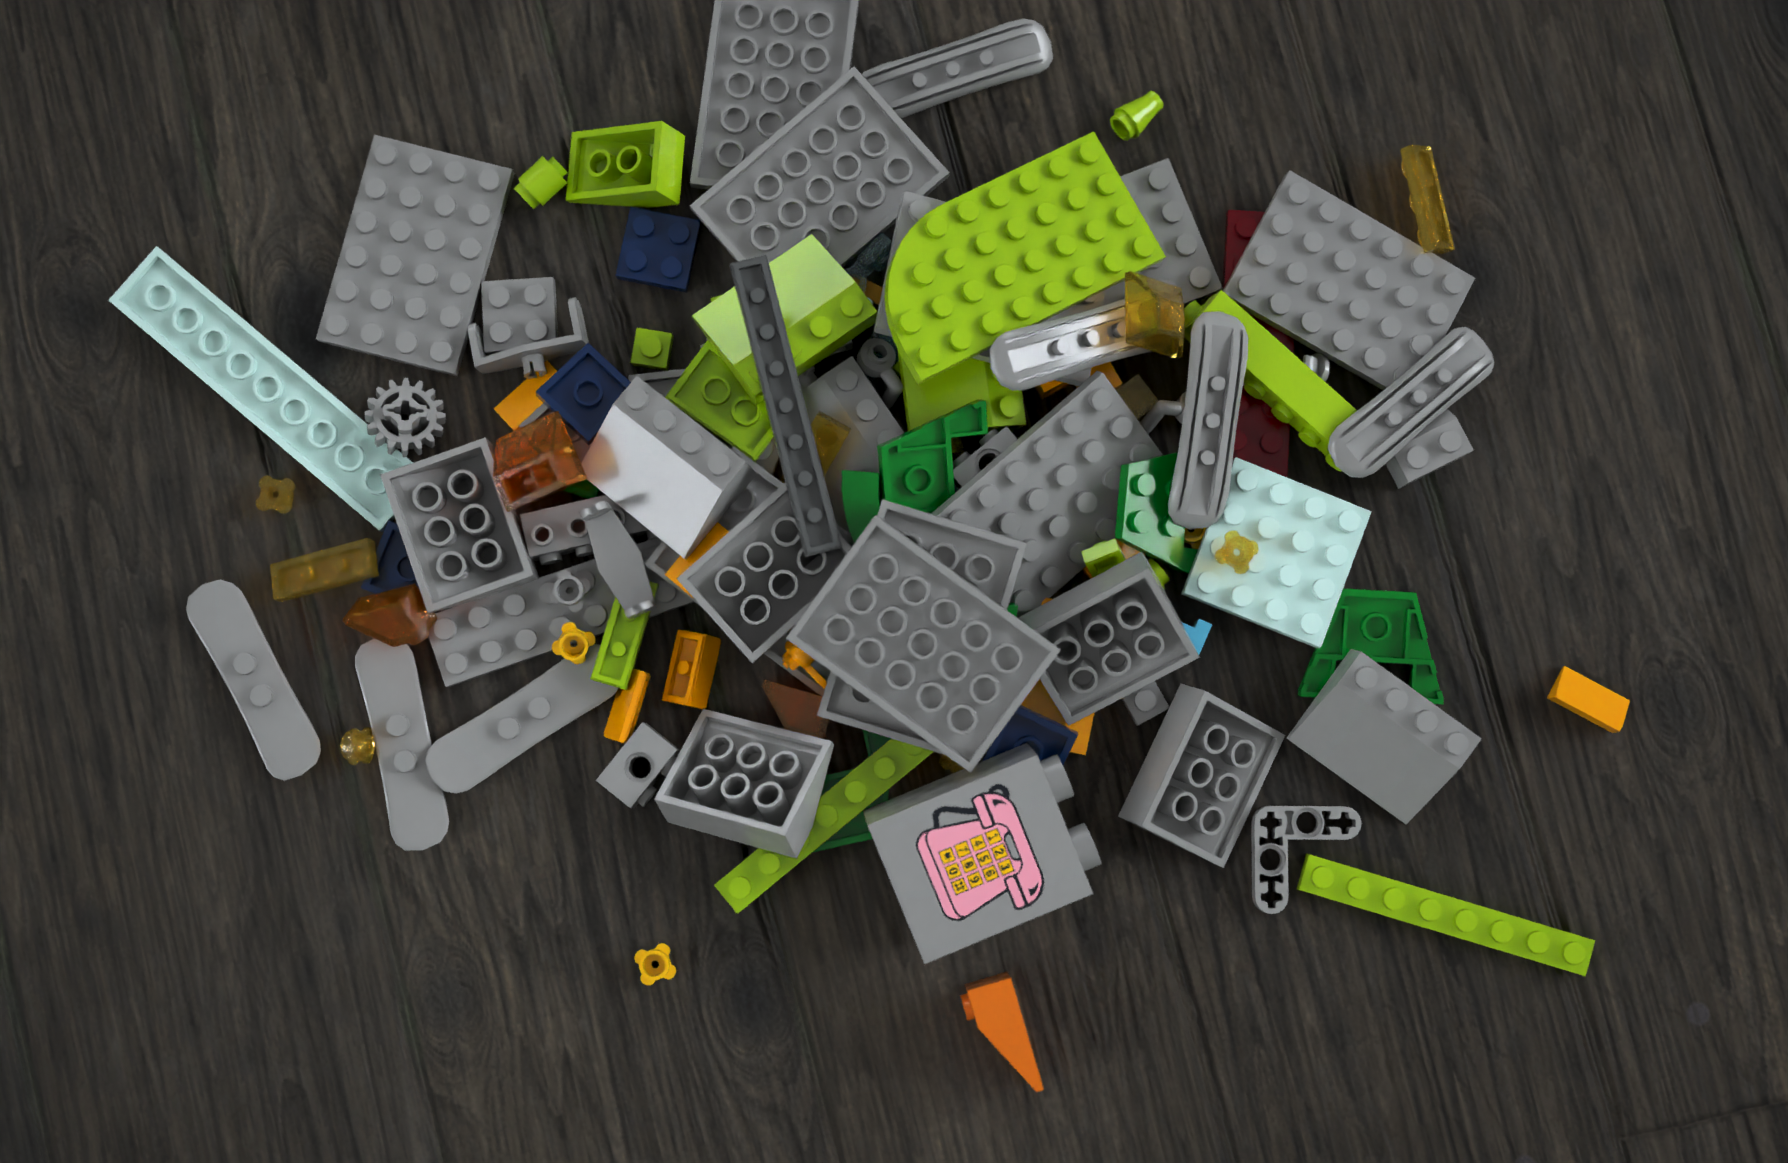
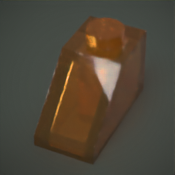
(392, 616)
(797, 709)

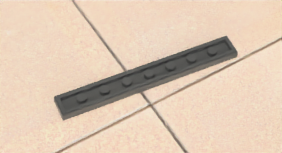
(785, 405)

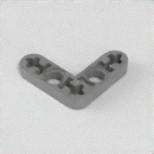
(1287, 830)

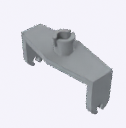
(530, 355)
(618, 559)

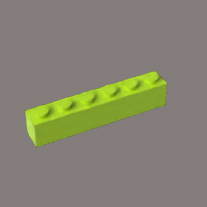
(1284, 381)

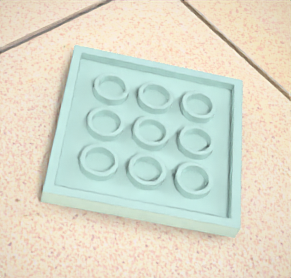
(1301, 558)

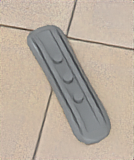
(963, 66)
(1061, 347)
(1410, 403)
(1209, 420)
(254, 679)
(516, 724)
(402, 740)

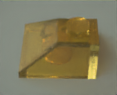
(1154, 315)

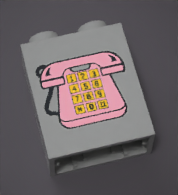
(982, 850)

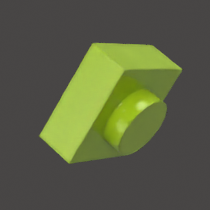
(652, 349)
(1103, 556)

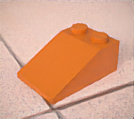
(999, 1018)

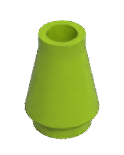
(1135, 116)

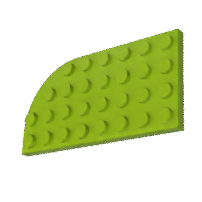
(1013, 256)

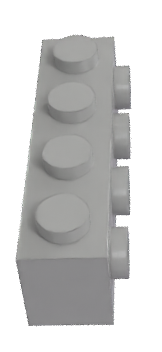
(562, 530)

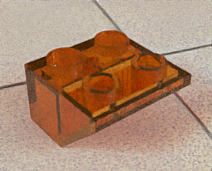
(535, 462)

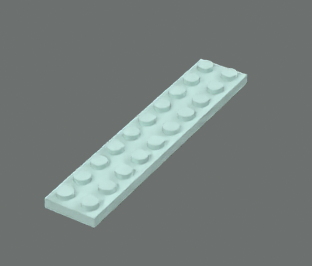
(260, 383)

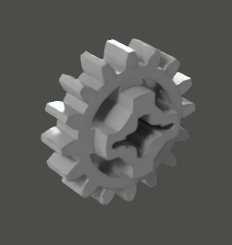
(388, 416)

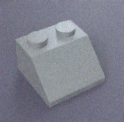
(1430, 450)

